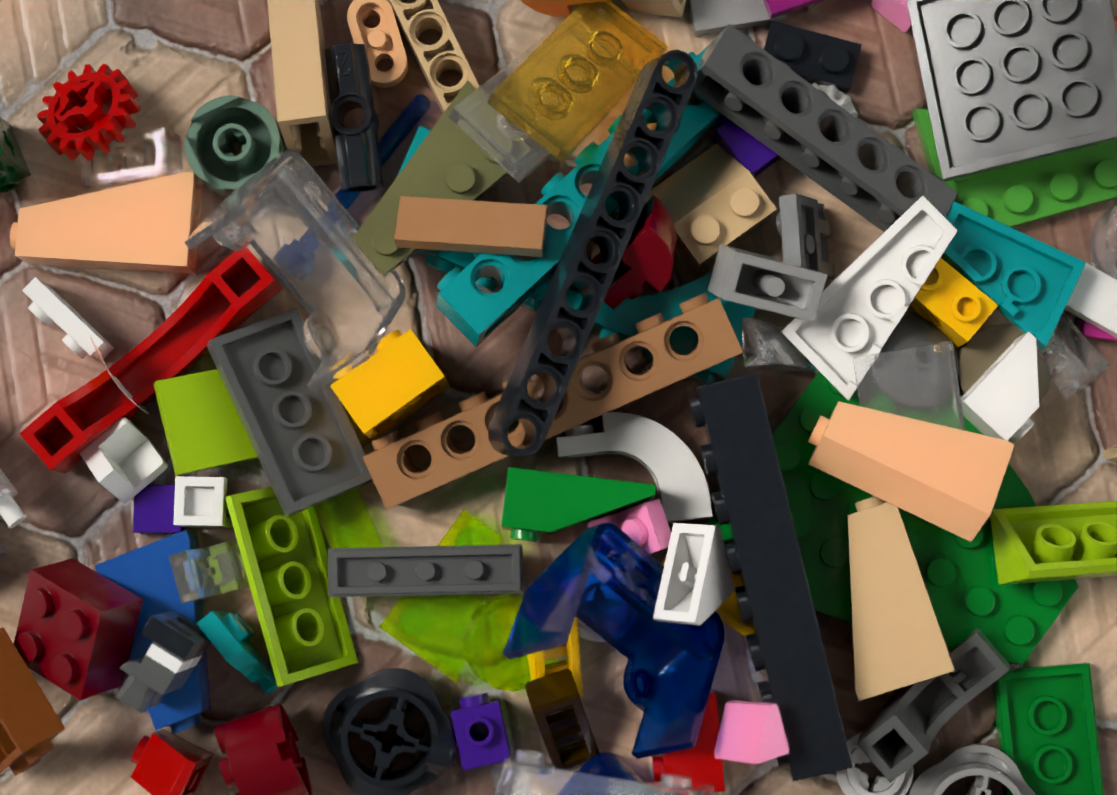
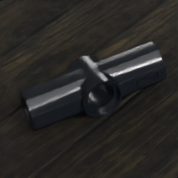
(351, 89)

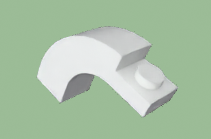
(661, 452)

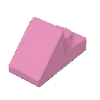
(643, 524)

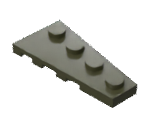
(442, 167)

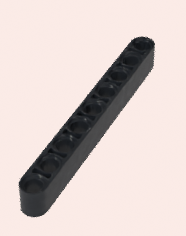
(574, 267)

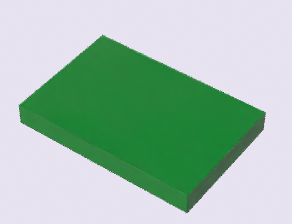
(1050, 728)

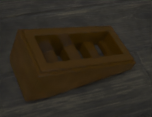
(556, 694)

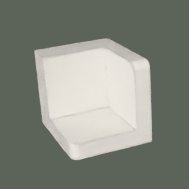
(124, 460)
(201, 502)

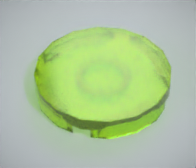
(486, 642)

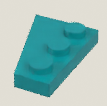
(1014, 270)

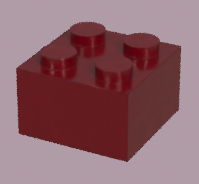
(77, 628)

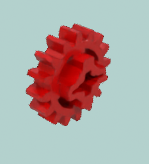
(88, 112)

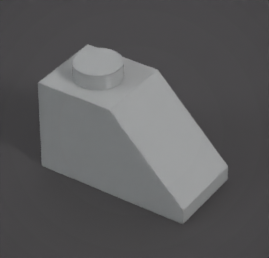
(766, 283)

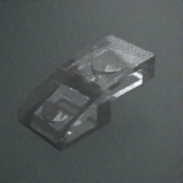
(209, 571)

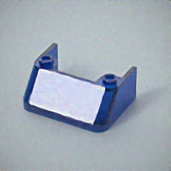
(615, 591)

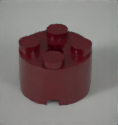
(263, 754)

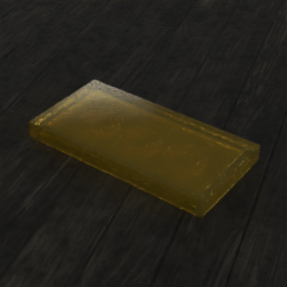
(576, 76)

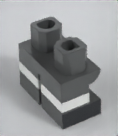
(167, 663)

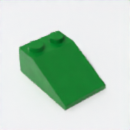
(557, 501)

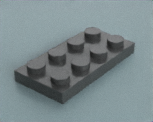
(296, 433)

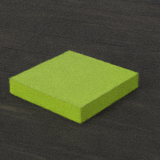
(201, 423)

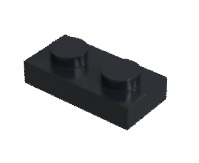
(814, 55)

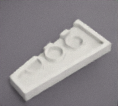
(872, 295)

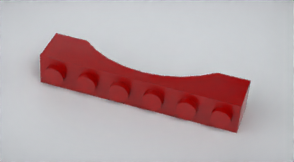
(213, 309)

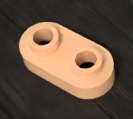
(381, 41)

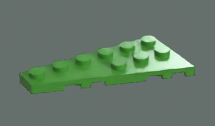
(1032, 188)

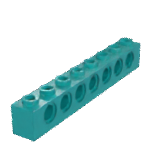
(481, 313)

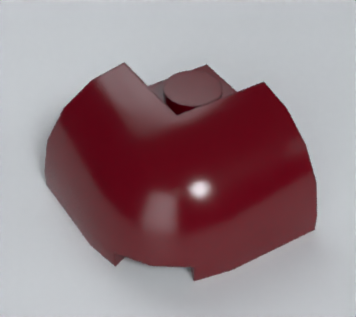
(646, 257)

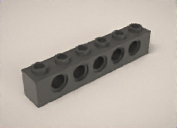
(813, 131)

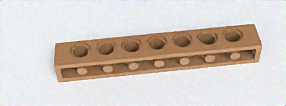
(401, 481)

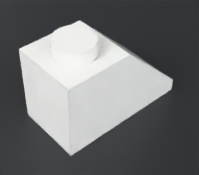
(1006, 393)

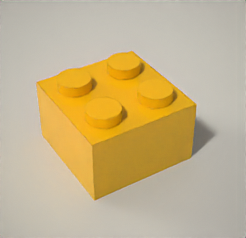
(390, 384)

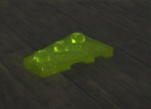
(437, 623)

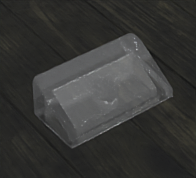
(770, 349)

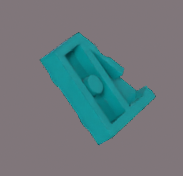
(231, 638)

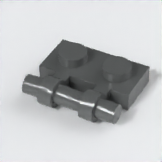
(805, 233)

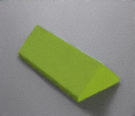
(1055, 542)
(289, 587)

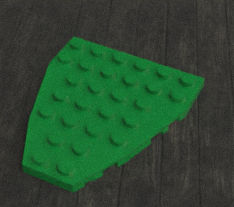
(955, 571)

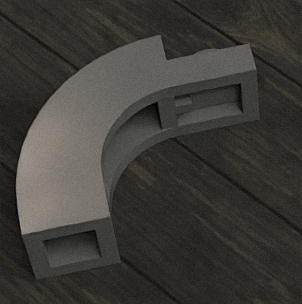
(915, 713)

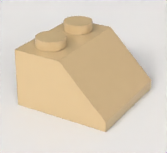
(712, 205)

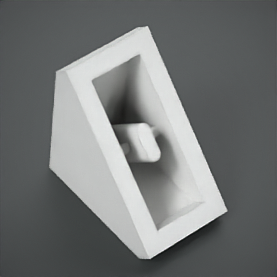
(694, 575)

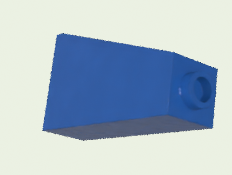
(151, 577)

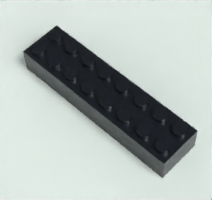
(772, 573)

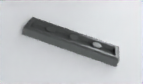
(425, 570)

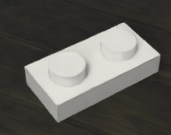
(52, 308)

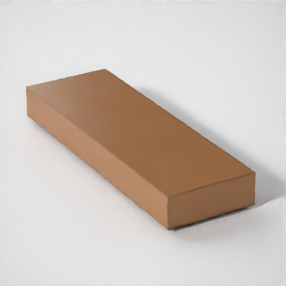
(471, 226)

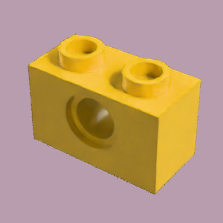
(952, 303)

